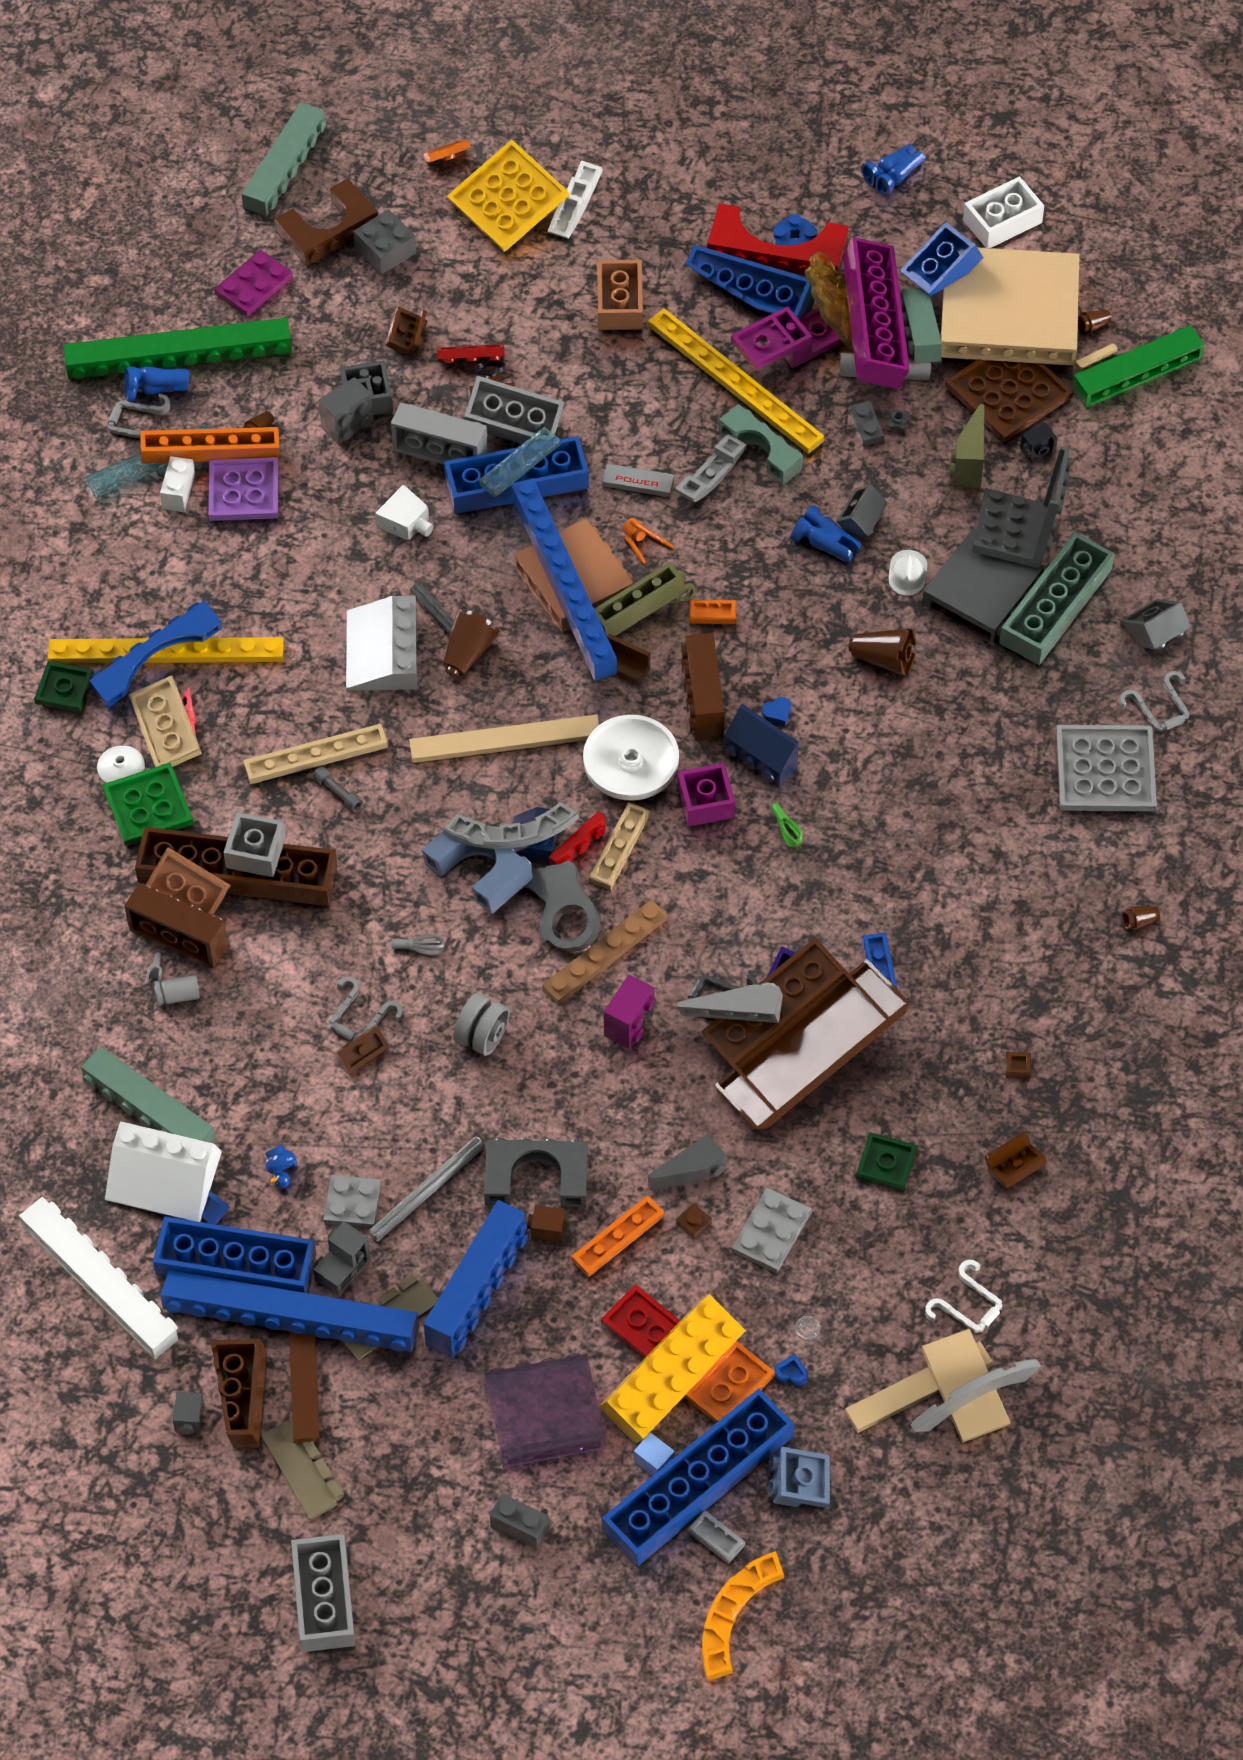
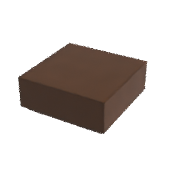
(1018, 1065)

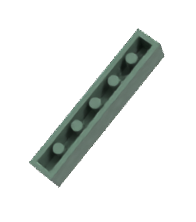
(283, 159)
(142, 1098)

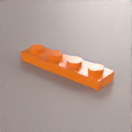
(617, 1236)

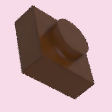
(693, 1221)

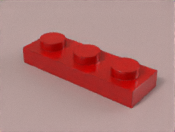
(470, 353)
(579, 840)

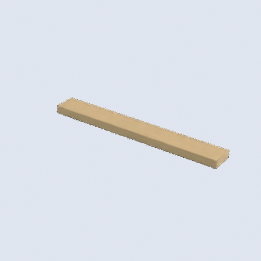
(502, 738)

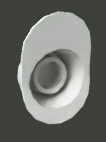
(907, 572)

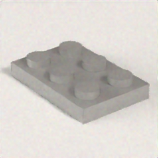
(771, 1230)

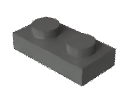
(866, 423)

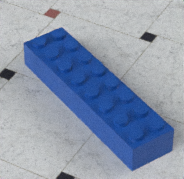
(697, 1477)

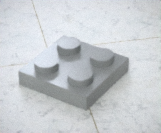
(352, 1201)

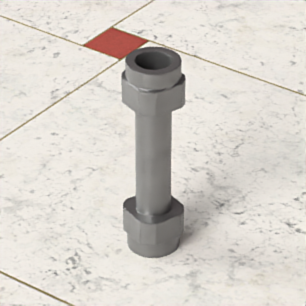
(324, 777)

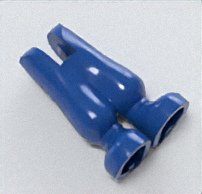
(892, 169)
(154, 381)
(826, 536)

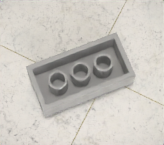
(511, 410)
(436, 435)
(323, 1593)

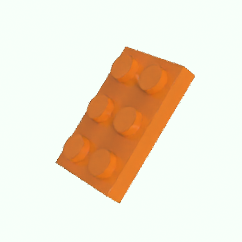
(729, 1382)

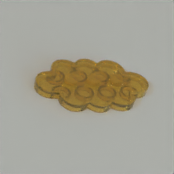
(831, 295)

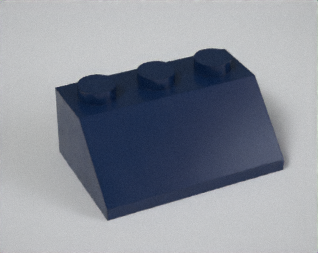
(761, 746)

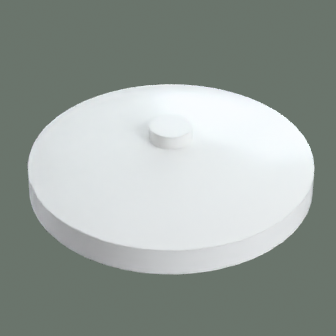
(631, 757)

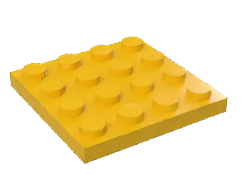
(508, 195)

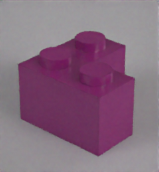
(626, 1010)

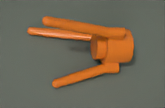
(637, 531)

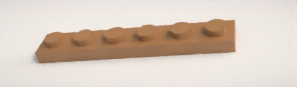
(604, 952)

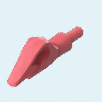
(189, 708)

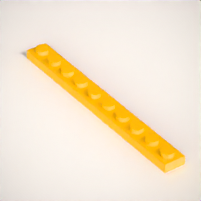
(736, 381)
(211, 650)

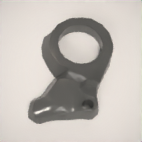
(562, 892)

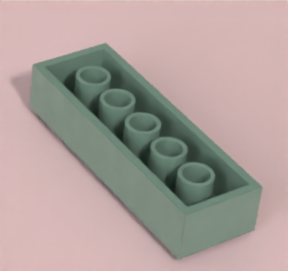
(1056, 598)

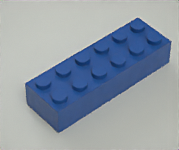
(557, 473)
(234, 1254)
(475, 1279)

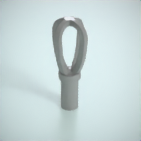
(416, 944)

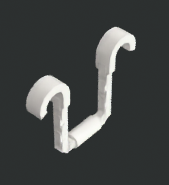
(988, 1317)

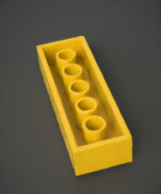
(672, 1368)

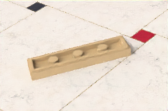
(619, 846)

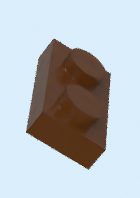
(362, 1049)

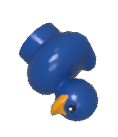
(277, 1161)

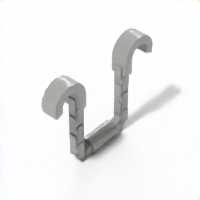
(154, 410)
(1168, 724)
(344, 1031)

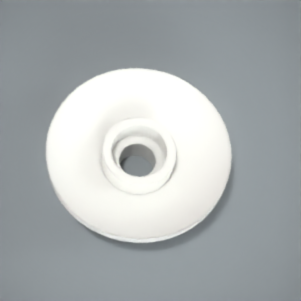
(111, 770)

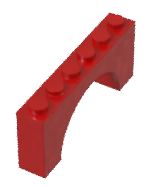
(732, 238)

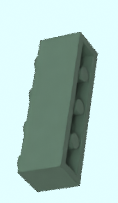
(921, 326)

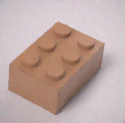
(620, 294)

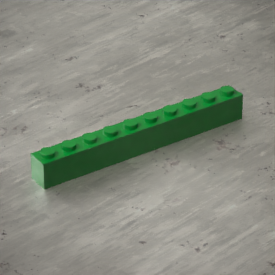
(178, 348)

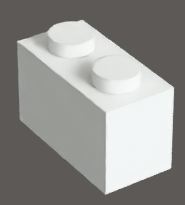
(177, 484)

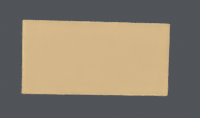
(165, 723)
(954, 1363)

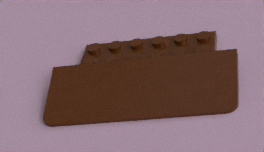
(820, 1027)

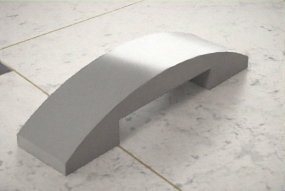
(713, 470)

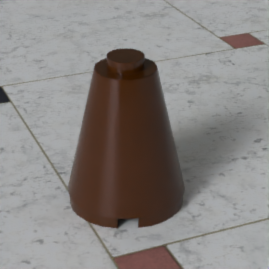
(468, 641)
(885, 649)

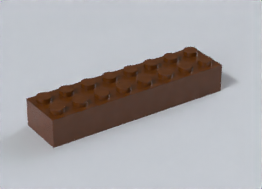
(300, 875)

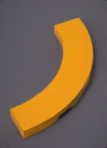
(727, 1607)

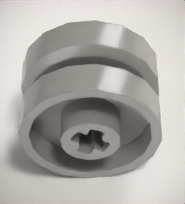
(481, 1024)

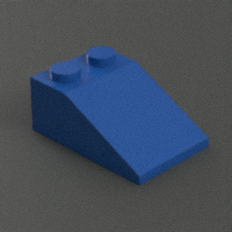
(942, 260)

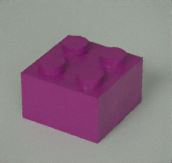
(706, 794)

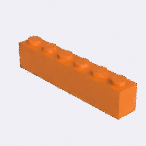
(209, 444)

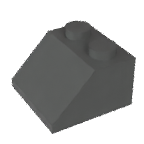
(1157, 623)

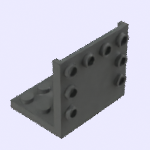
(1018, 526)

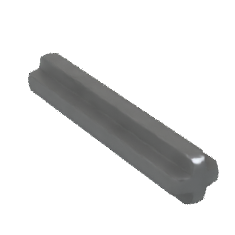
(432, 607)

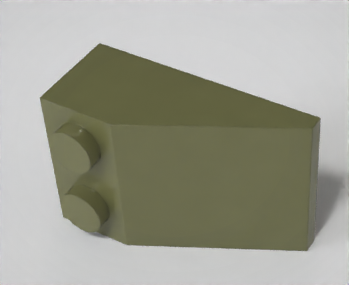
(968, 457)

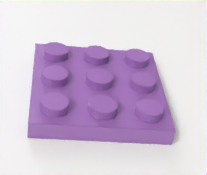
(243, 489)

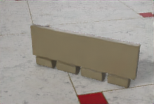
(415, 1297)
(303, 1475)

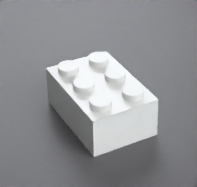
(1003, 212)

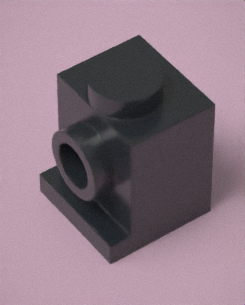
(1038, 442)

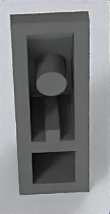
(690, 1166)

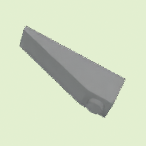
(746, 1003)

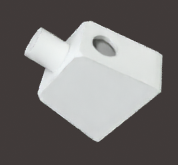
(404, 515)

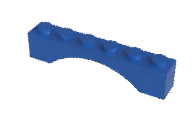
(193, 626)

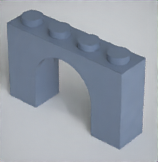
(496, 887)

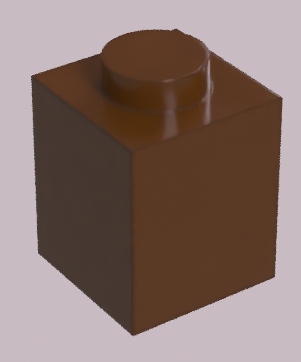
(547, 1224)

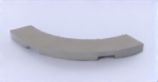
(511, 835)
(974, 1389)

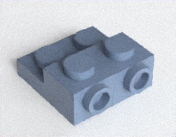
(799, 1477)

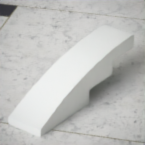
(571, 209)

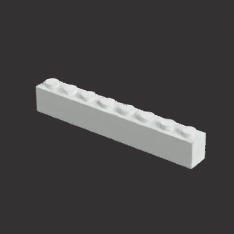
(99, 1277)

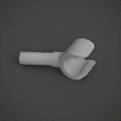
(155, 970)

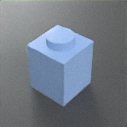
(653, 1454)

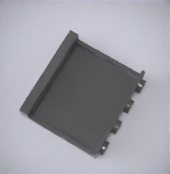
(980, 587)

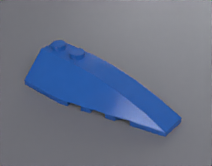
(752, 282)

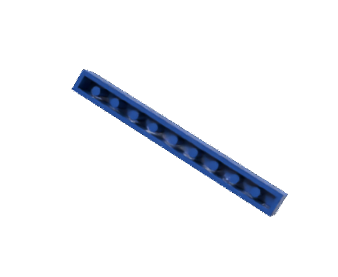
(564, 579)
(290, 1311)

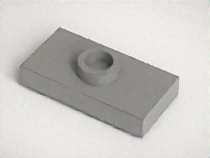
(716, 1537)

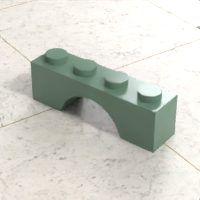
(782, 461)

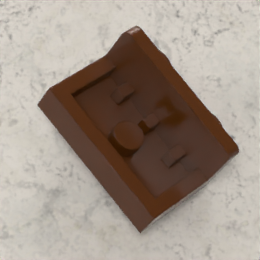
(406, 331)
(1014, 1160)

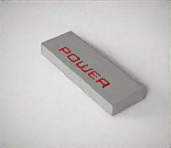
(638, 480)

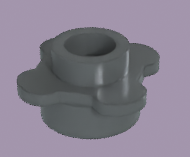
(897, 420)

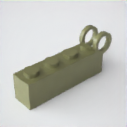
(643, 599)

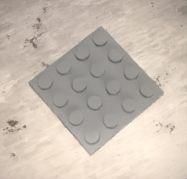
(1106, 768)

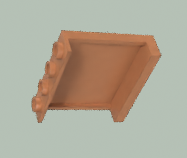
(595, 564)

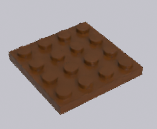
(1011, 393)

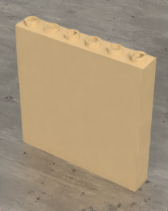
(1014, 308)

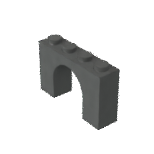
(506, 1156)

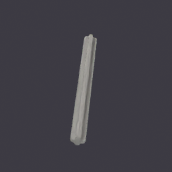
(426, 1189)

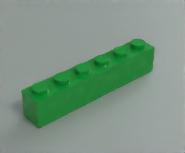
(1138, 366)

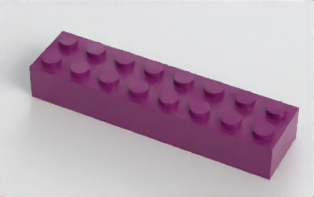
(875, 313)

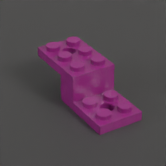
(785, 338)

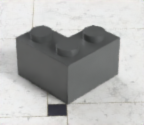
(375, 380)
(345, 1259)

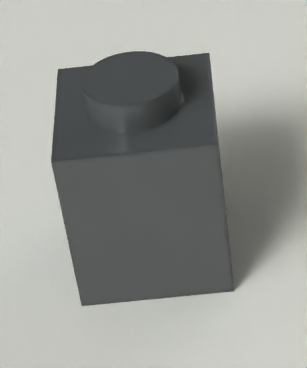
(188, 1412)

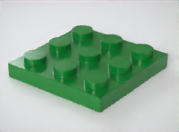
(147, 800)

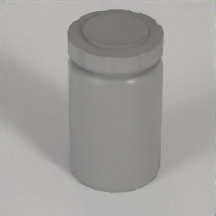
(176, 990)

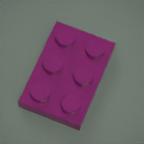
(253, 283)

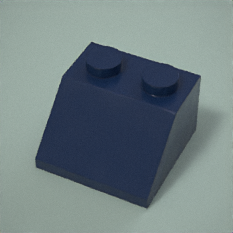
(538, 852)

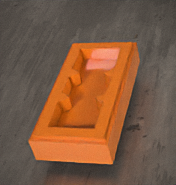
(447, 152)
(712, 611)

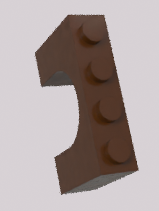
(313, 243)

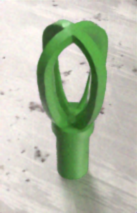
(783, 820)

